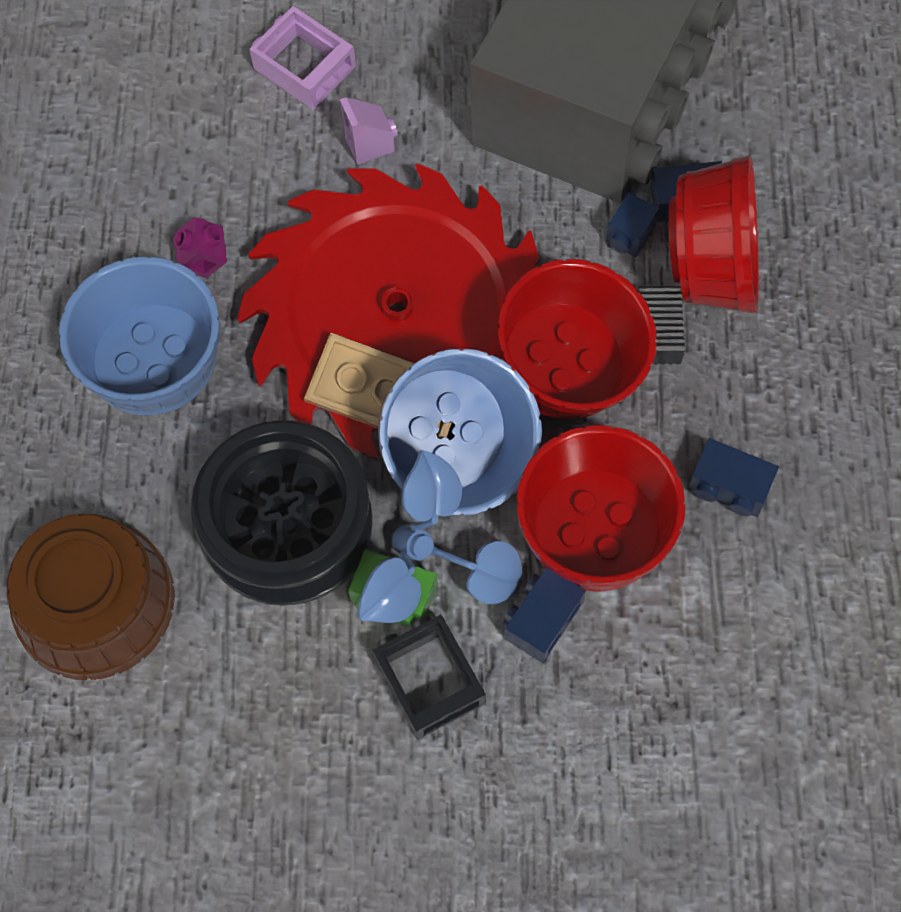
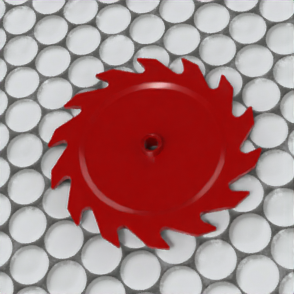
(377, 252)

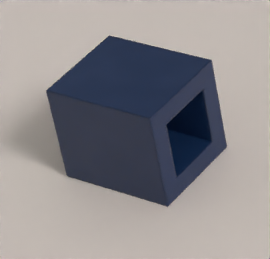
(632, 225)

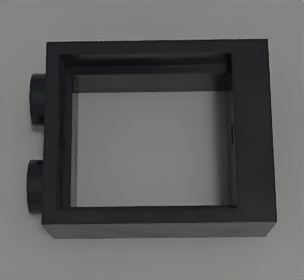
(446, 710)

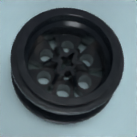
(255, 462)

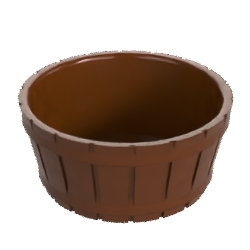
(89, 596)

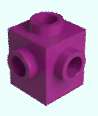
(200, 246)

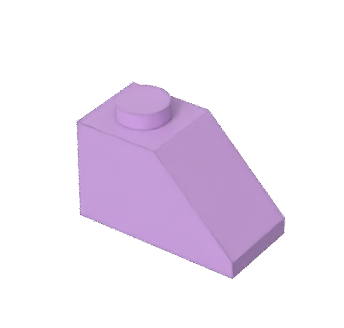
(367, 129)

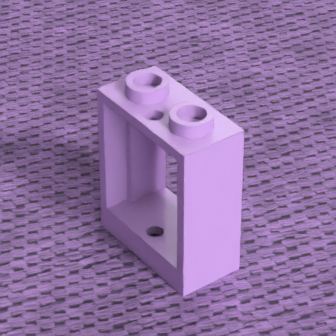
(324, 77)

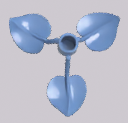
(428, 492)

